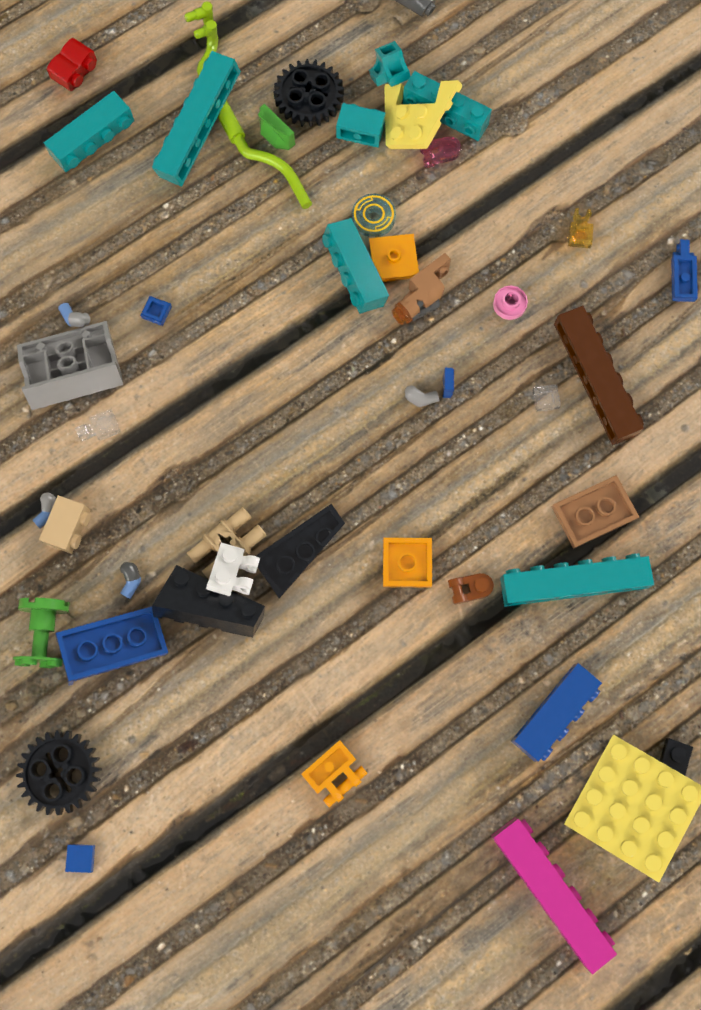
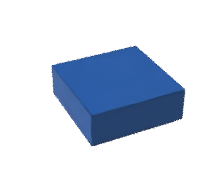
(156, 310)
(448, 382)
(80, 858)

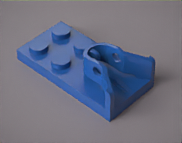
(111, 644)

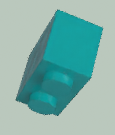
(360, 125)

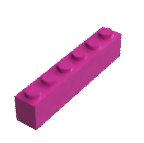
(553, 894)

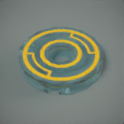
(378, 204)

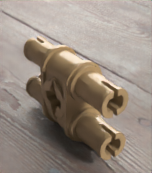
(226, 530)

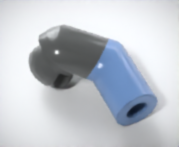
(132, 579)

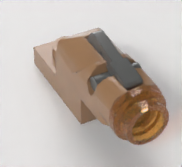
(424, 292)

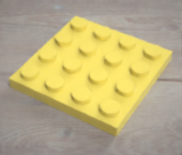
(635, 808)

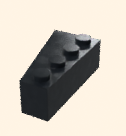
(188, 600)

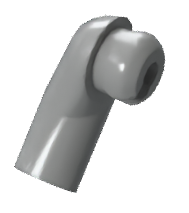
(419, 398)

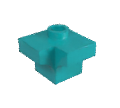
(389, 66)

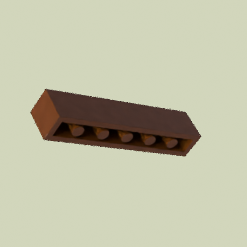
(598, 375)

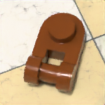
(479, 586)

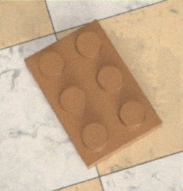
(595, 511)

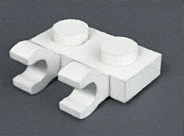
(225, 570)

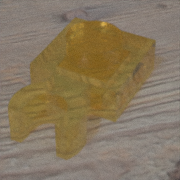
(580, 230)

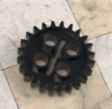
(309, 93)
(39, 786)

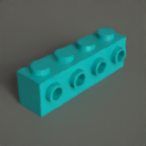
(465, 113)
(89, 131)
(355, 266)

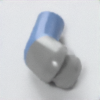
(73, 319)
(47, 502)

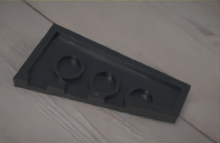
(291, 554)

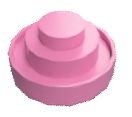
(510, 302)

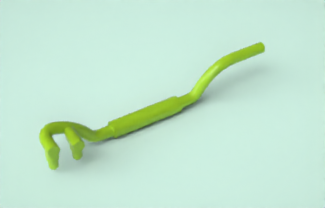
(227, 117)

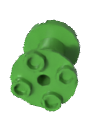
(42, 621)

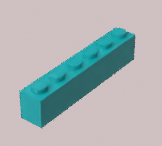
(196, 118)
(576, 580)

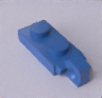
(684, 273)

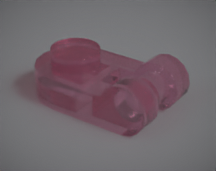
(447, 148)

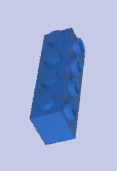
(556, 713)

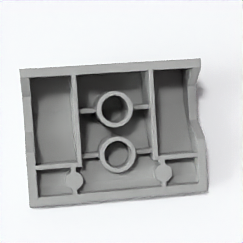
(69, 365)

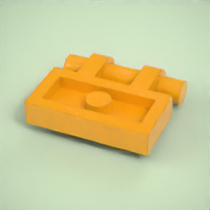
(328, 767)

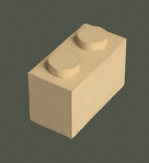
(65, 524)

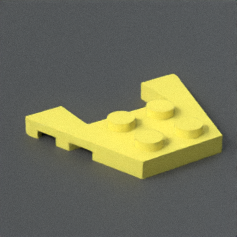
(415, 124)

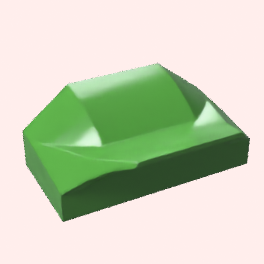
(275, 130)

